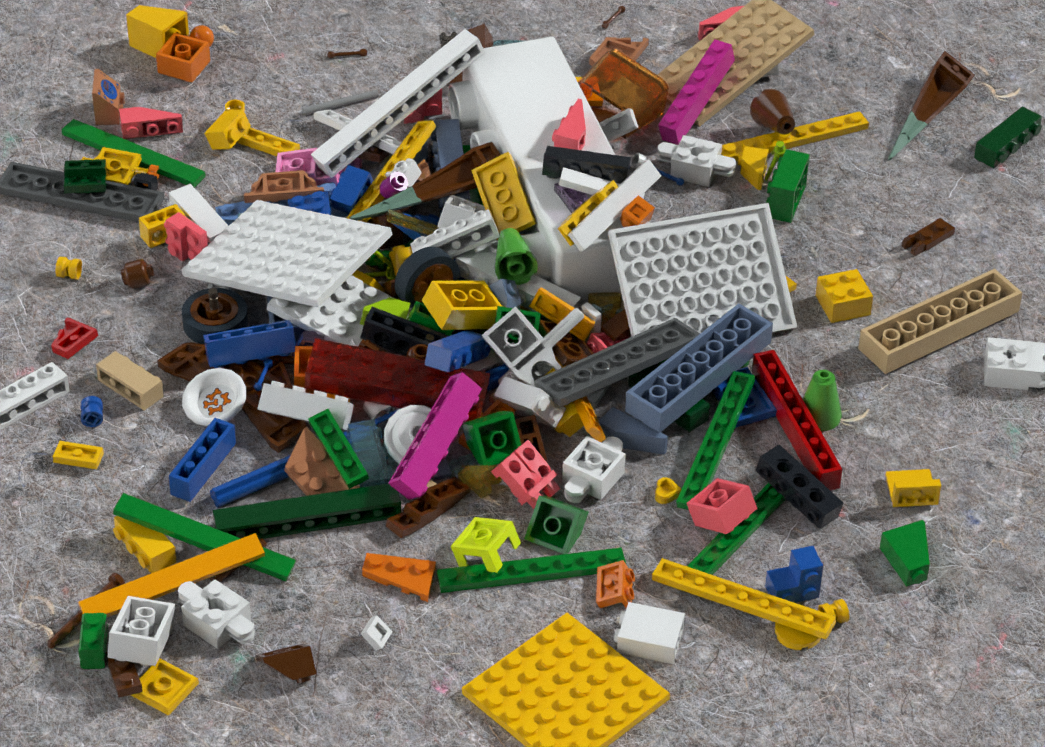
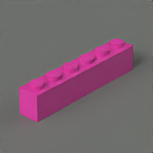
(696, 92)
(435, 436)

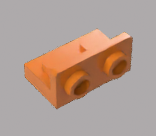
(614, 584)

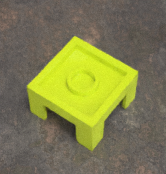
(483, 540)

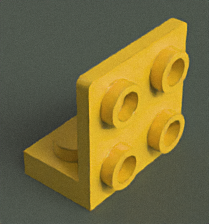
(913, 488)

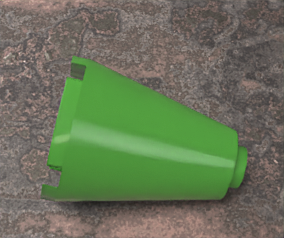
(514, 258)
(823, 400)

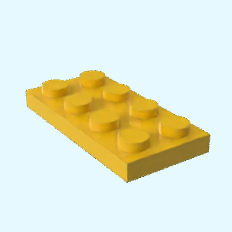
(504, 193)

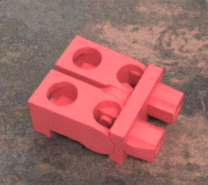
(527, 474)

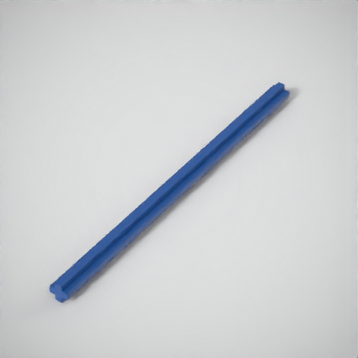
(275, 471)

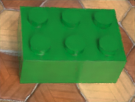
(788, 185)

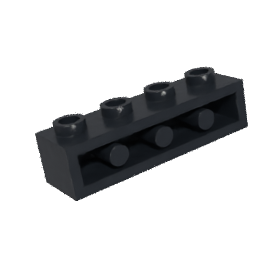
(592, 163)

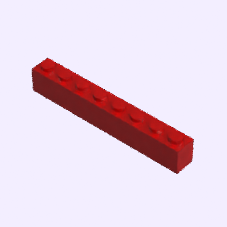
(796, 419)

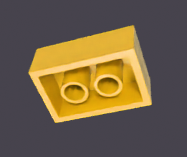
(461, 304)

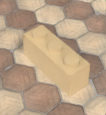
(130, 380)

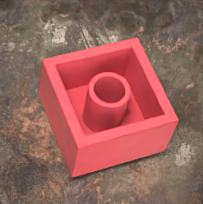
(722, 506)

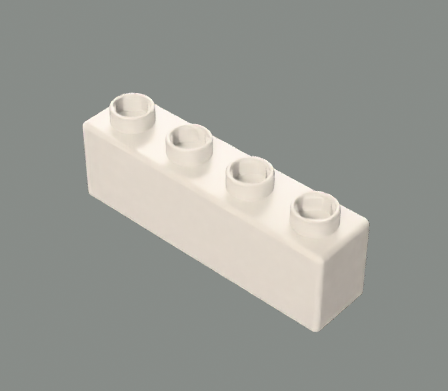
(517, 101)

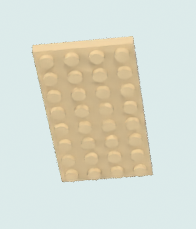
(760, 39)

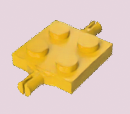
(120, 165)

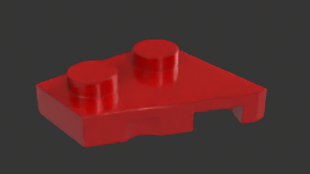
(73, 338)

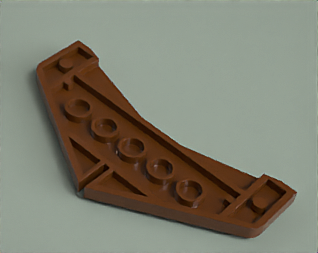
(276, 430)

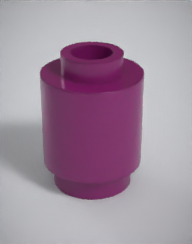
(393, 184)

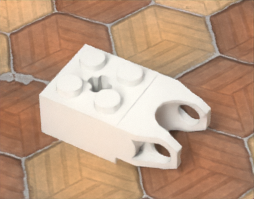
(526, 353)
(1014, 364)

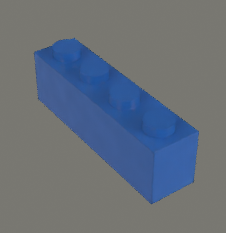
(250, 343)
(457, 351)
(202, 459)

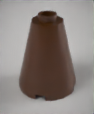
(772, 111)

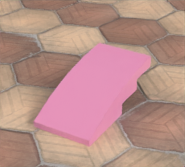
(303, 160)

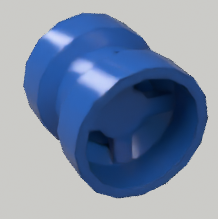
(91, 411)

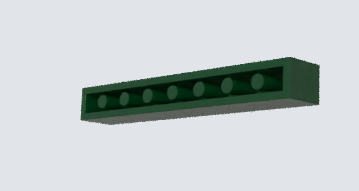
(310, 512)

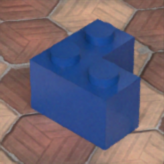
(350, 189)
(800, 579)

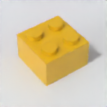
(844, 296)

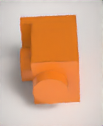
(637, 212)

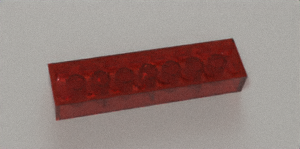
(382, 376)

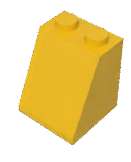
(153, 26)

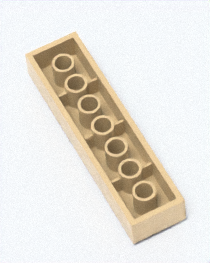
(939, 321)

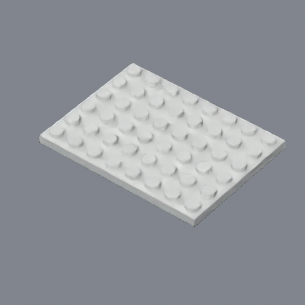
(287, 253)
(702, 269)

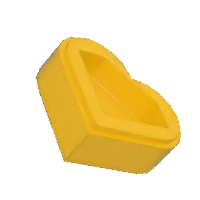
(666, 491)

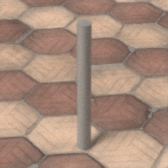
(341, 102)

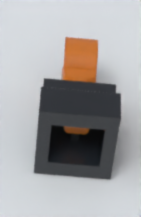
(148, 180)

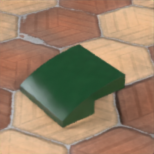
(85, 176)

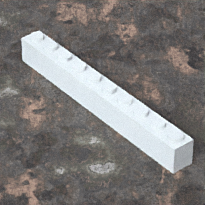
(398, 103)

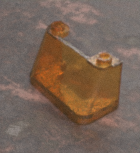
(626, 86)

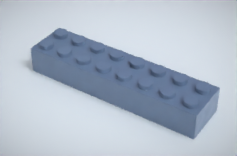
(698, 367)

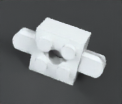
(696, 160)
(593, 468)
(204, 613)

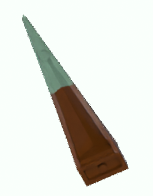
(940, 88)
(449, 180)

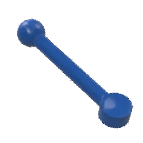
(680, 181)
(267, 364)

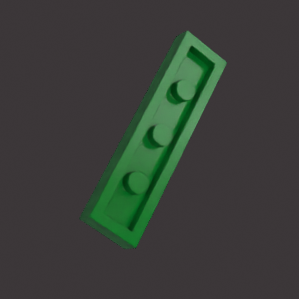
(338, 448)

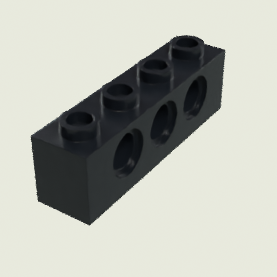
(396, 332)
(799, 486)

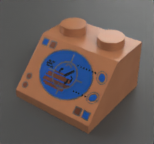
(106, 99)

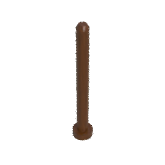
(114, 581)

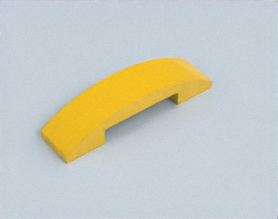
(584, 210)

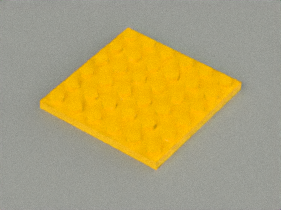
(565, 689)

